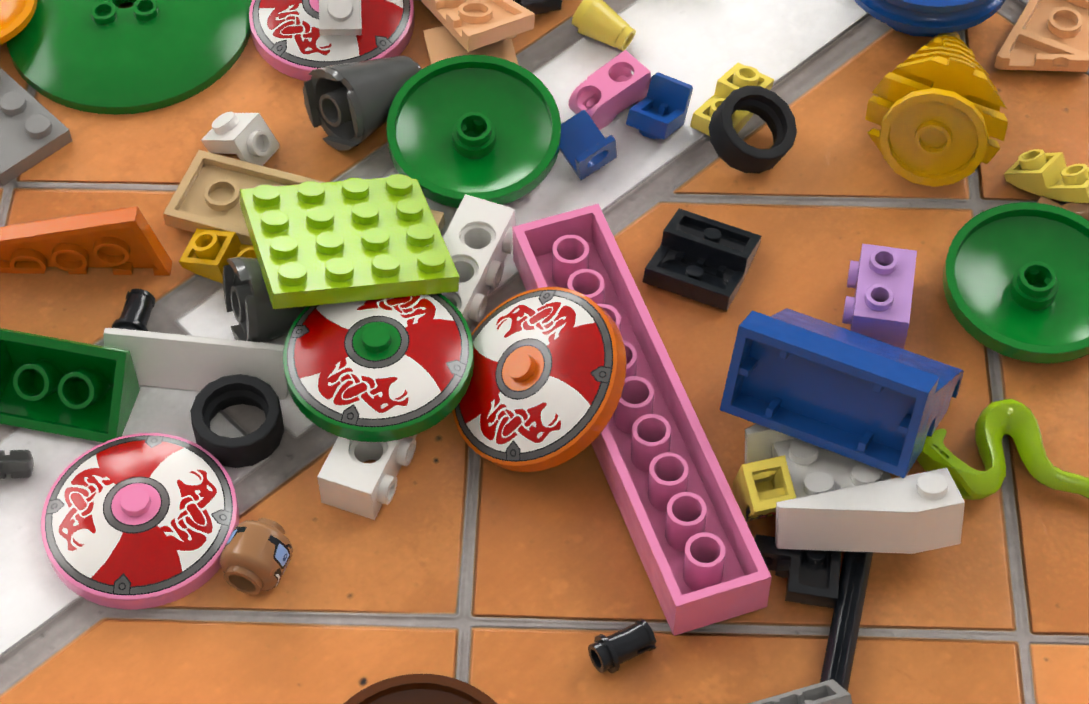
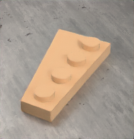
(481, 21)

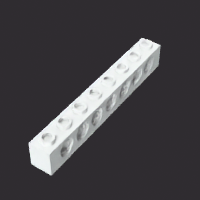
(478, 245)

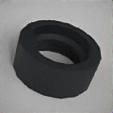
(770, 109)
(236, 391)

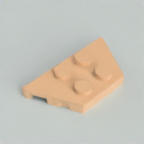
(1048, 38)

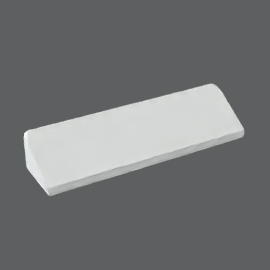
(195, 361)

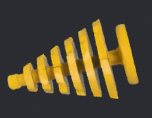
(937, 114)

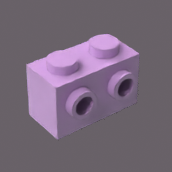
(882, 293)

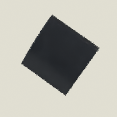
(702, 259)

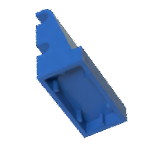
(837, 389)

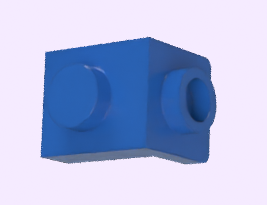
(662, 109)

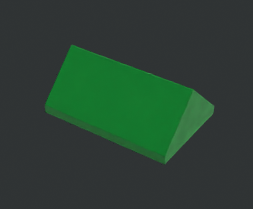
(65, 386)

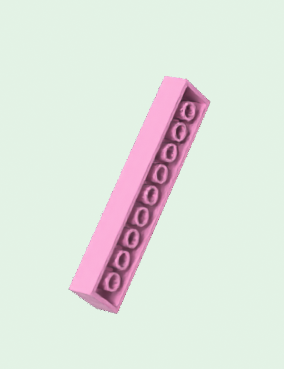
(654, 444)

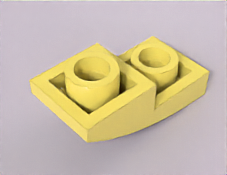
(733, 79)
(1049, 176)

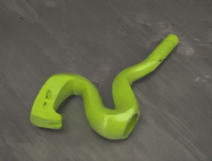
(994, 422)

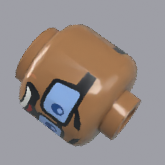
(256, 556)

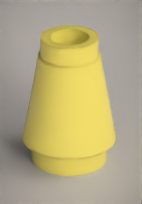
(602, 24)

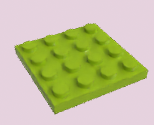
(347, 241)

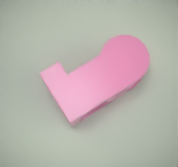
(611, 89)

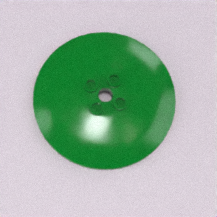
(129, 57)

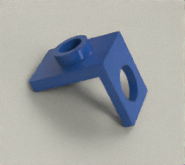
(585, 145)

